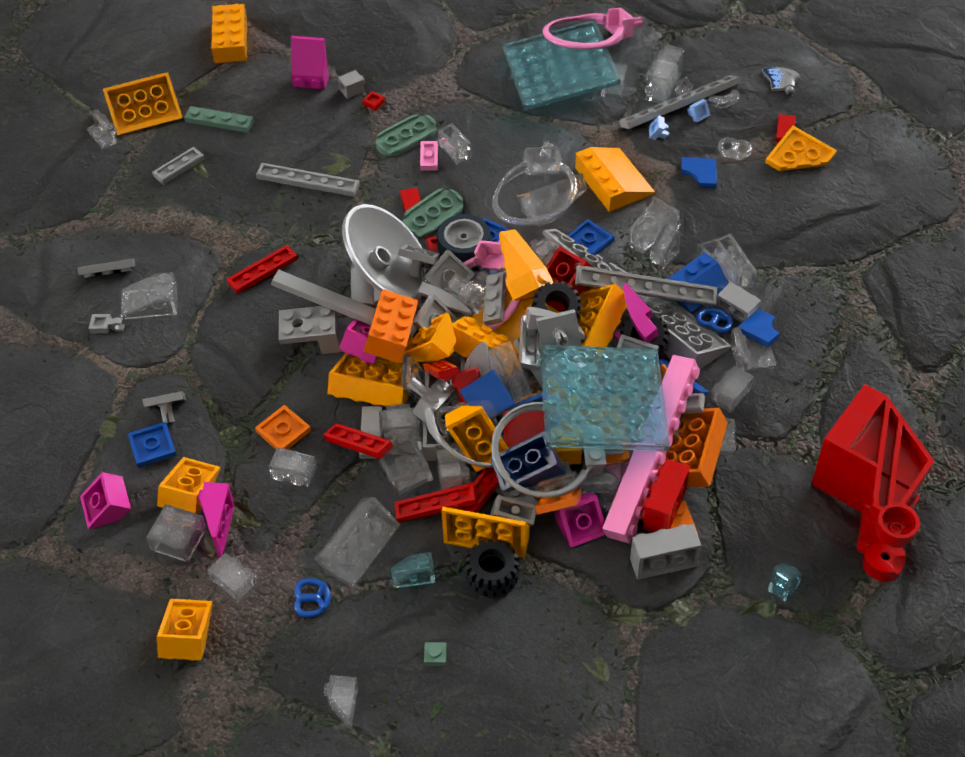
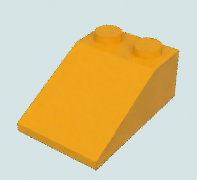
(183, 484)
(184, 629)

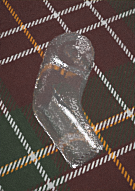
(724, 101)

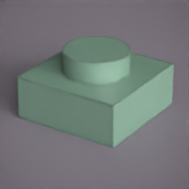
(435, 654)

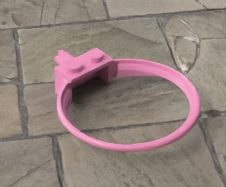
(616, 22)
(489, 256)

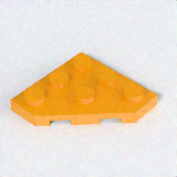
(799, 151)

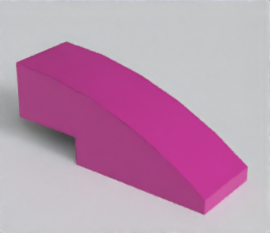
(640, 315)

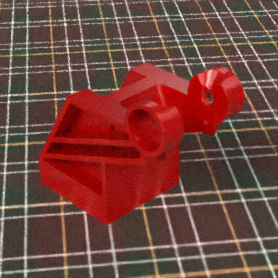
(876, 468)

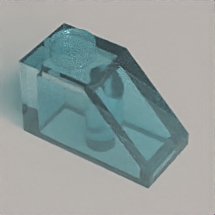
(413, 570)
(784, 581)

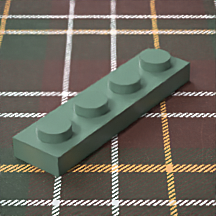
(219, 119)

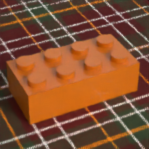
(391, 326)

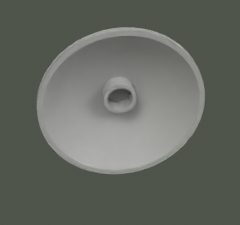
(373, 245)

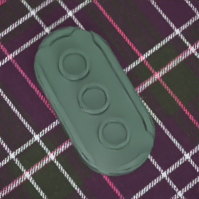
(405, 135)
(430, 212)

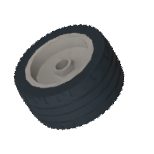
(461, 235)

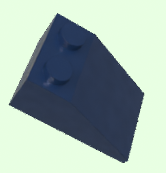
(529, 463)

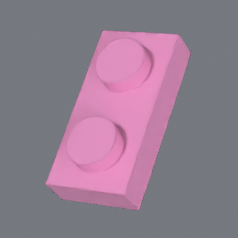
(429, 155)

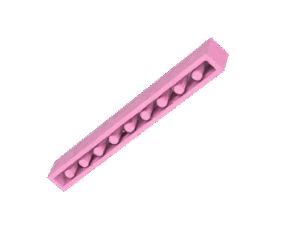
(644, 464)

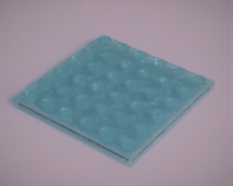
(554, 72)
(603, 398)

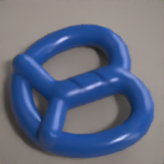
(716, 314)
(314, 597)

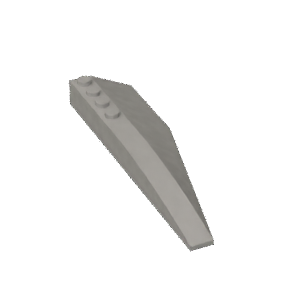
(685, 334)

